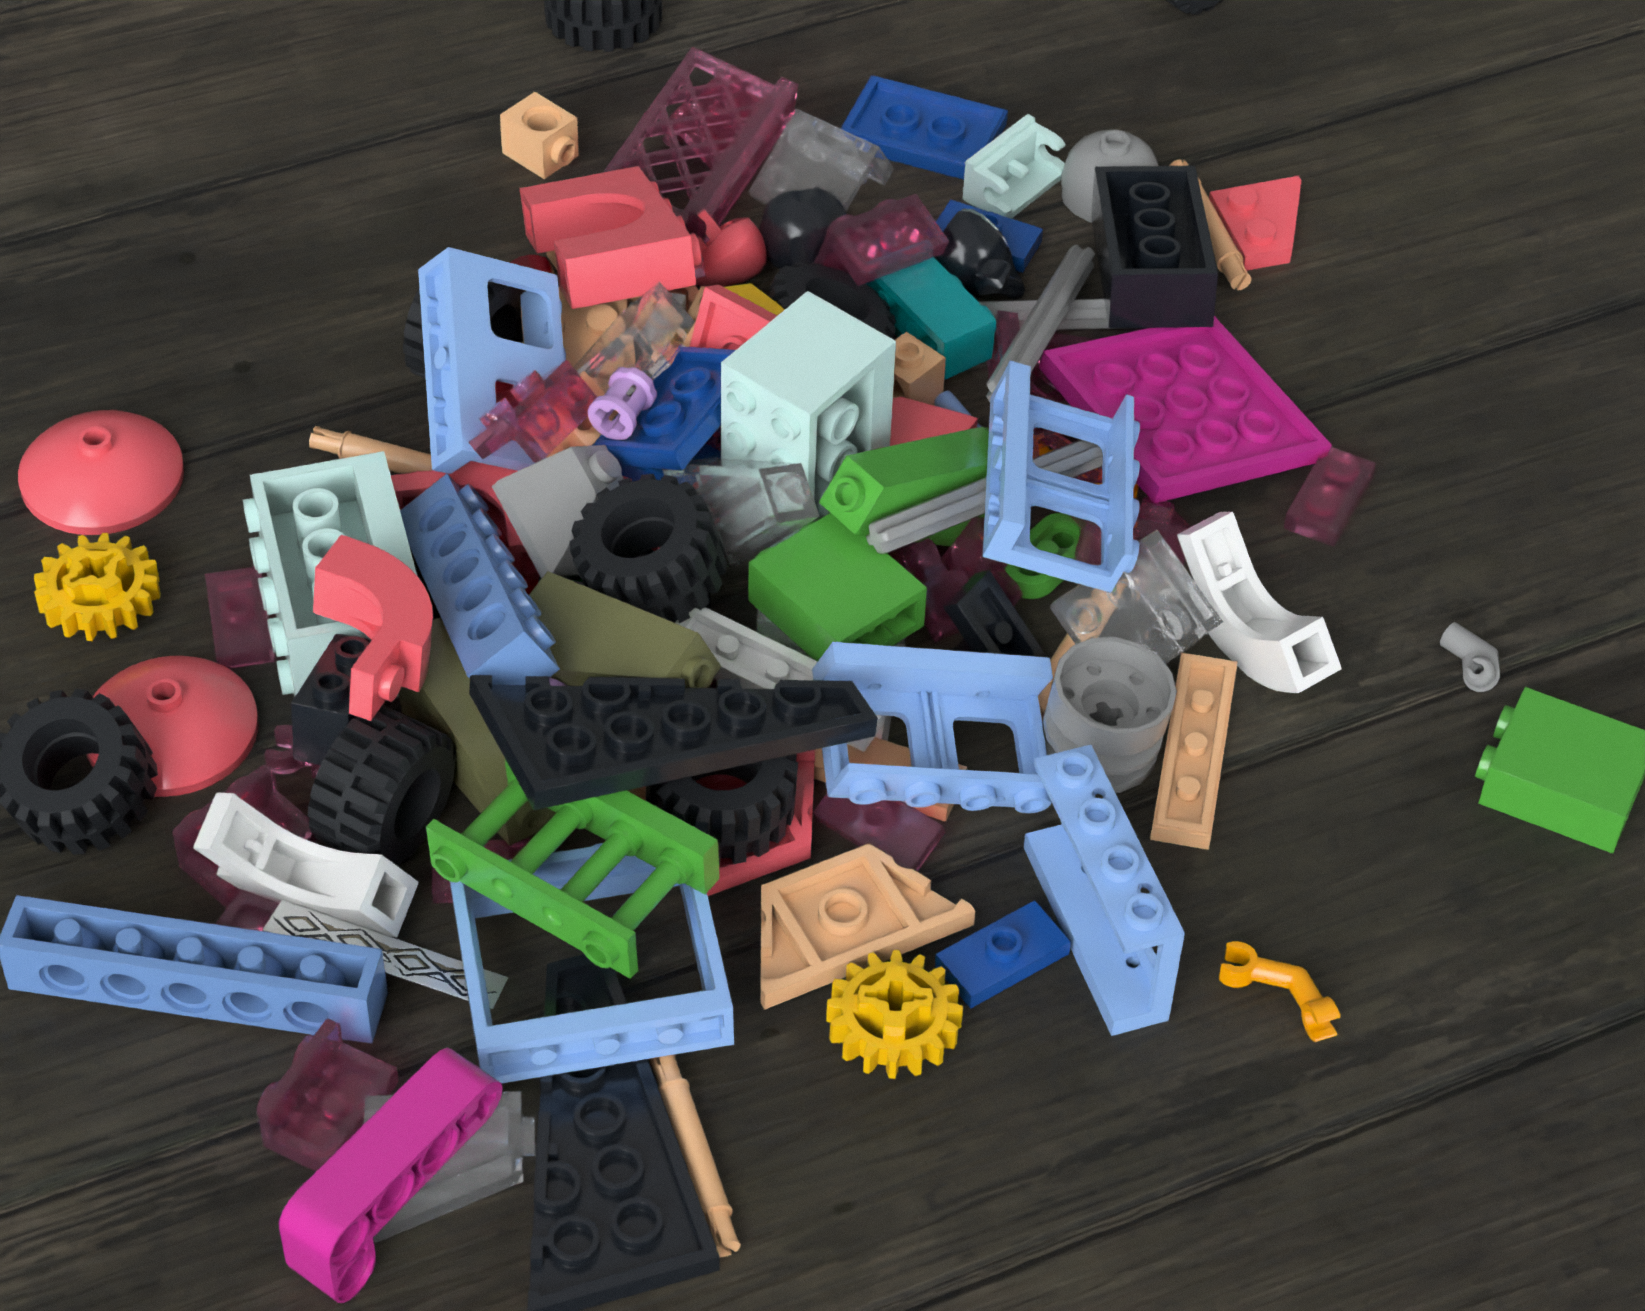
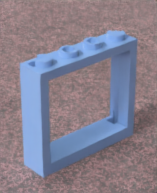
(601, 1034)

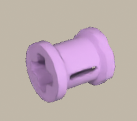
(626, 406)

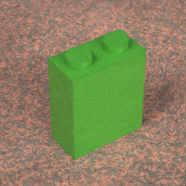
(835, 589)
(1564, 769)

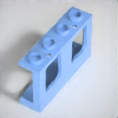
(468, 358)
(1018, 484)
(929, 694)
(1094, 883)

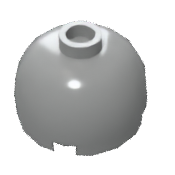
(1097, 150)

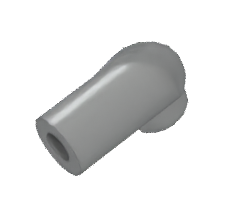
(1478, 657)

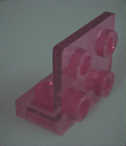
(882, 240)

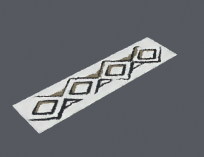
(399, 956)

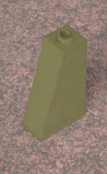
(616, 639)
(479, 763)

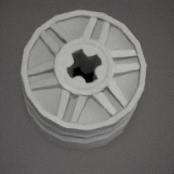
(1115, 700)

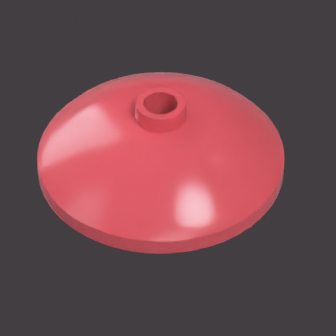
(101, 472)
(192, 717)

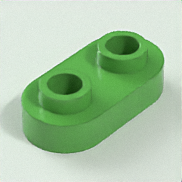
(1048, 535)

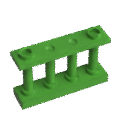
(630, 829)

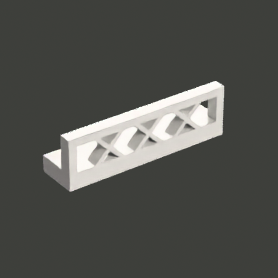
(758, 659)

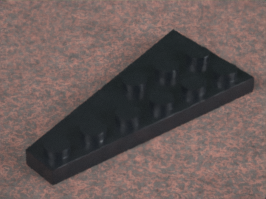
(654, 730)
(608, 1174)

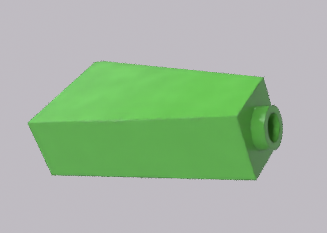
(904, 475)

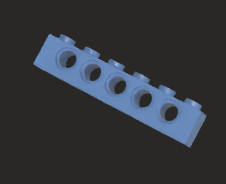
(476, 585)
(192, 968)

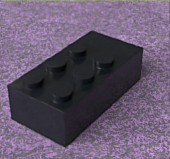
(1153, 247)

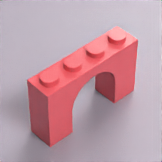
(610, 236)

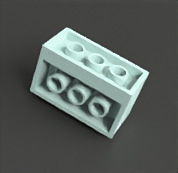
(808, 392)
(298, 521)

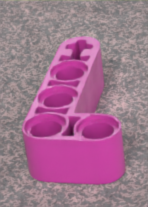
(379, 1169)

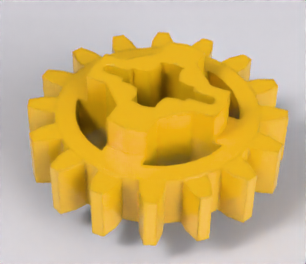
(93, 587)
(894, 1014)

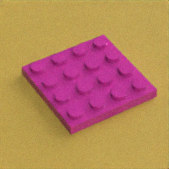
(1199, 403)

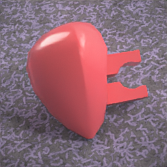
(732, 253)

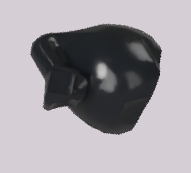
(797, 225)
(980, 256)

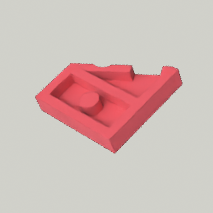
(1260, 219)

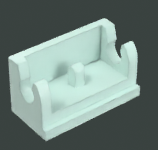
(1013, 169)

